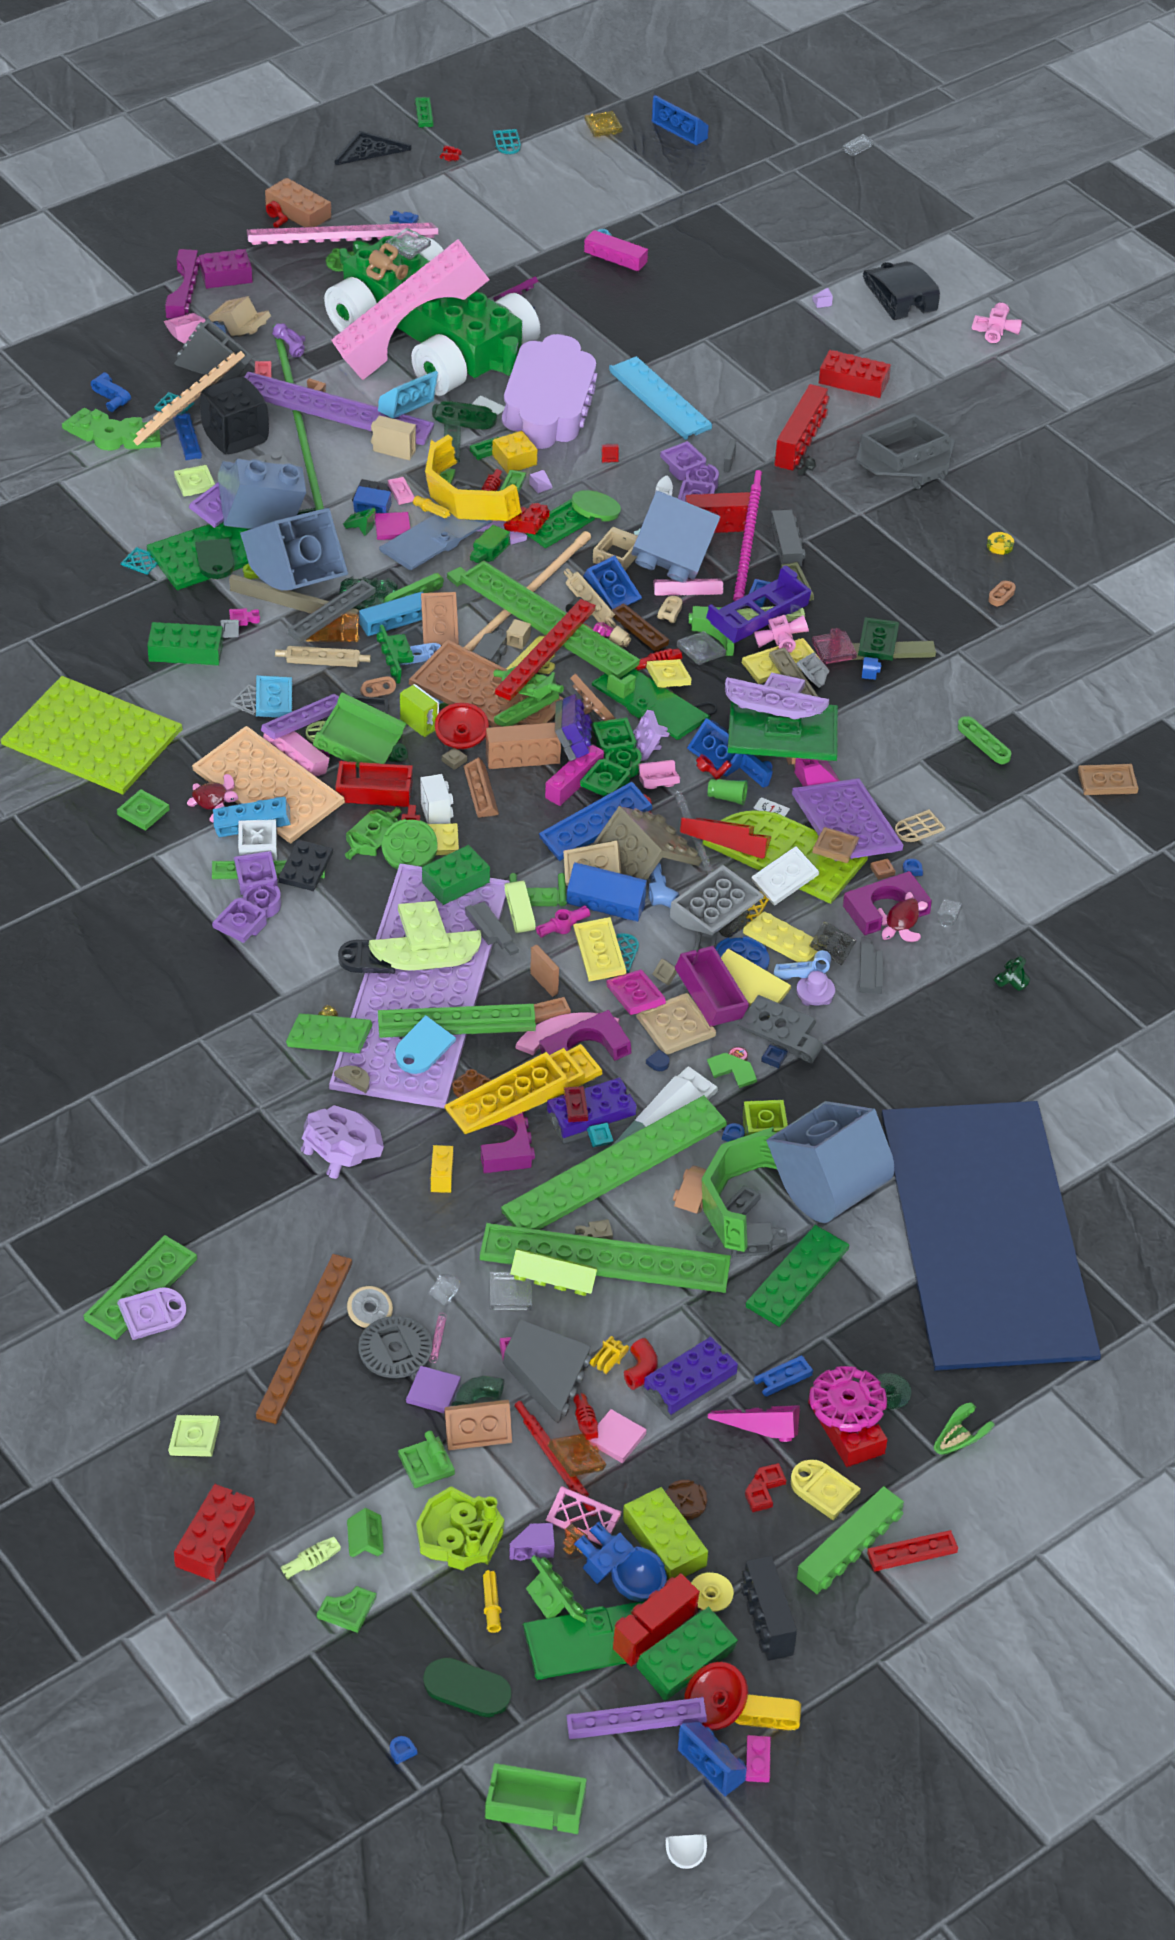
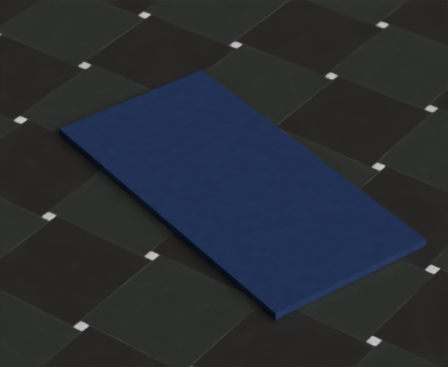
(989, 1236)

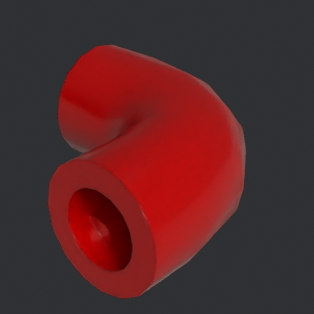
(646, 1363)

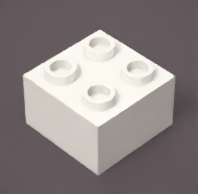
(436, 800)
(257, 837)

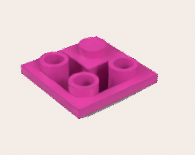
(814, 772)

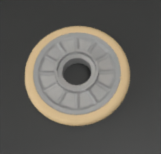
(365, 1295)

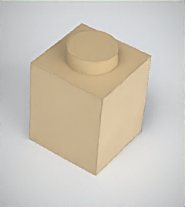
(518, 634)

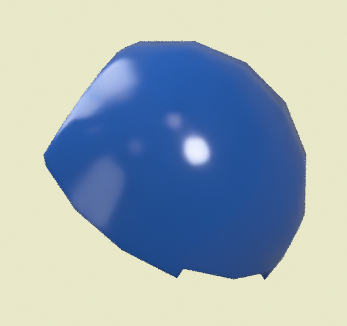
(639, 1574)

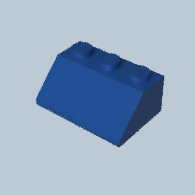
(713, 743)
(711, 1757)

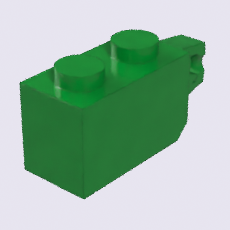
(490, 544)

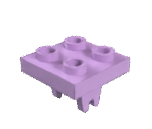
(648, 734)

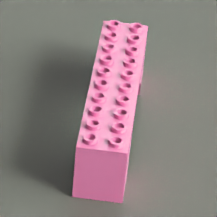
(447, 275)

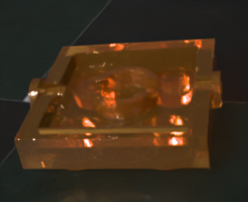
(577, 1455)

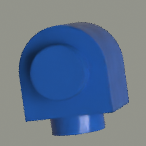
(870, 668)

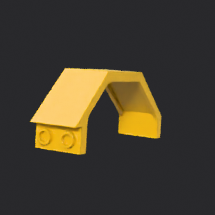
(466, 503)

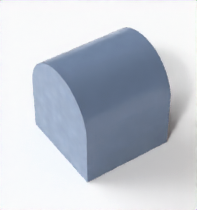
(832, 1158)

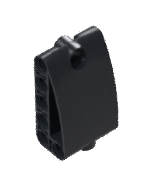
(902, 286)

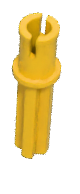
(428, 505)
(492, 1609)

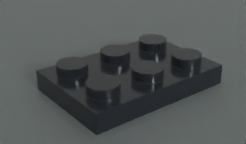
(305, 865)

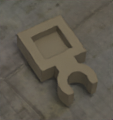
(596, 1229)

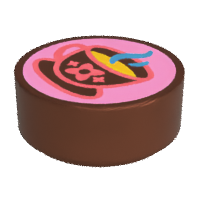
(739, 1052)

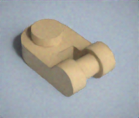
(672, 604)

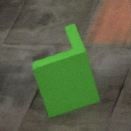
(621, 687)

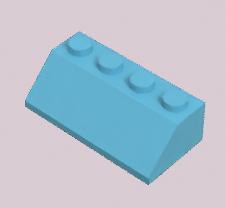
(408, 396)

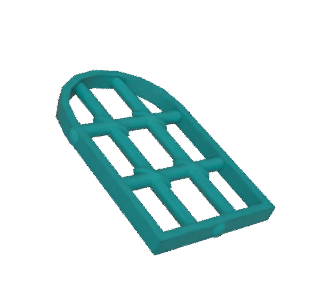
(506, 138)

